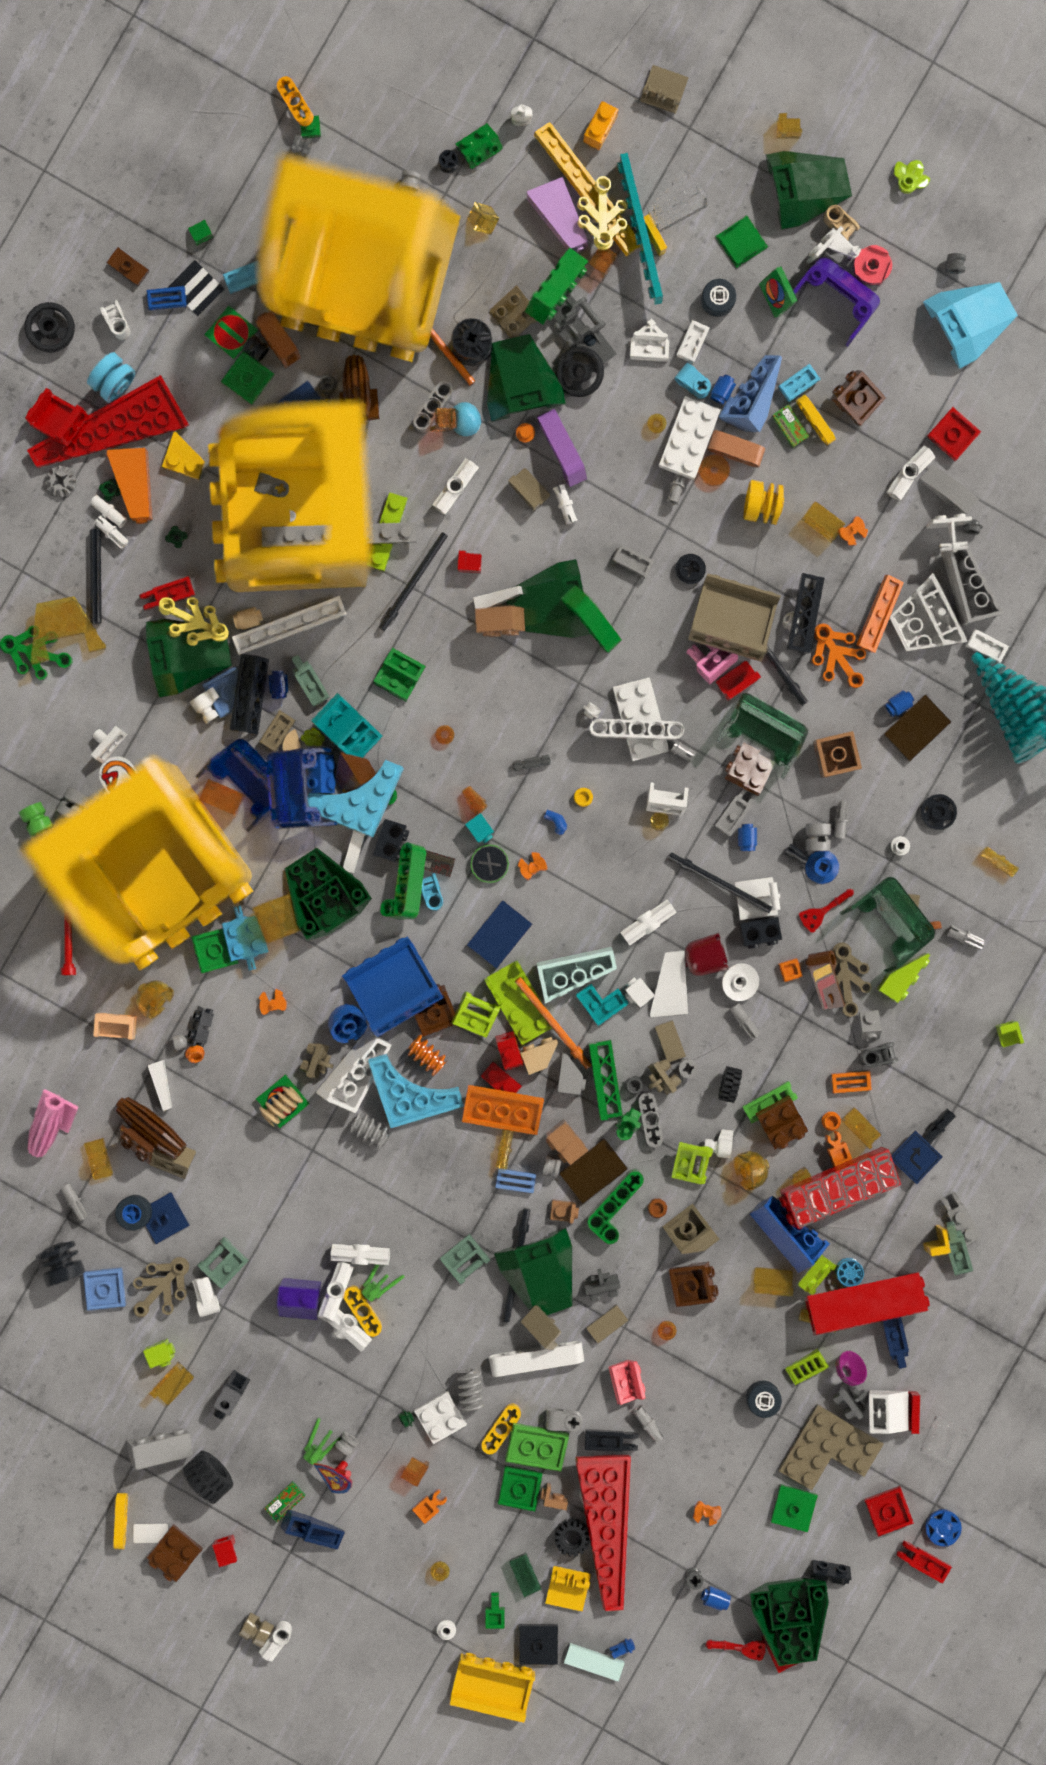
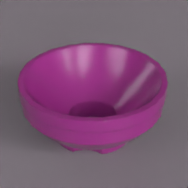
(855, 1367)

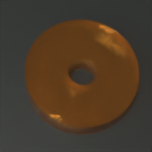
(720, 464)

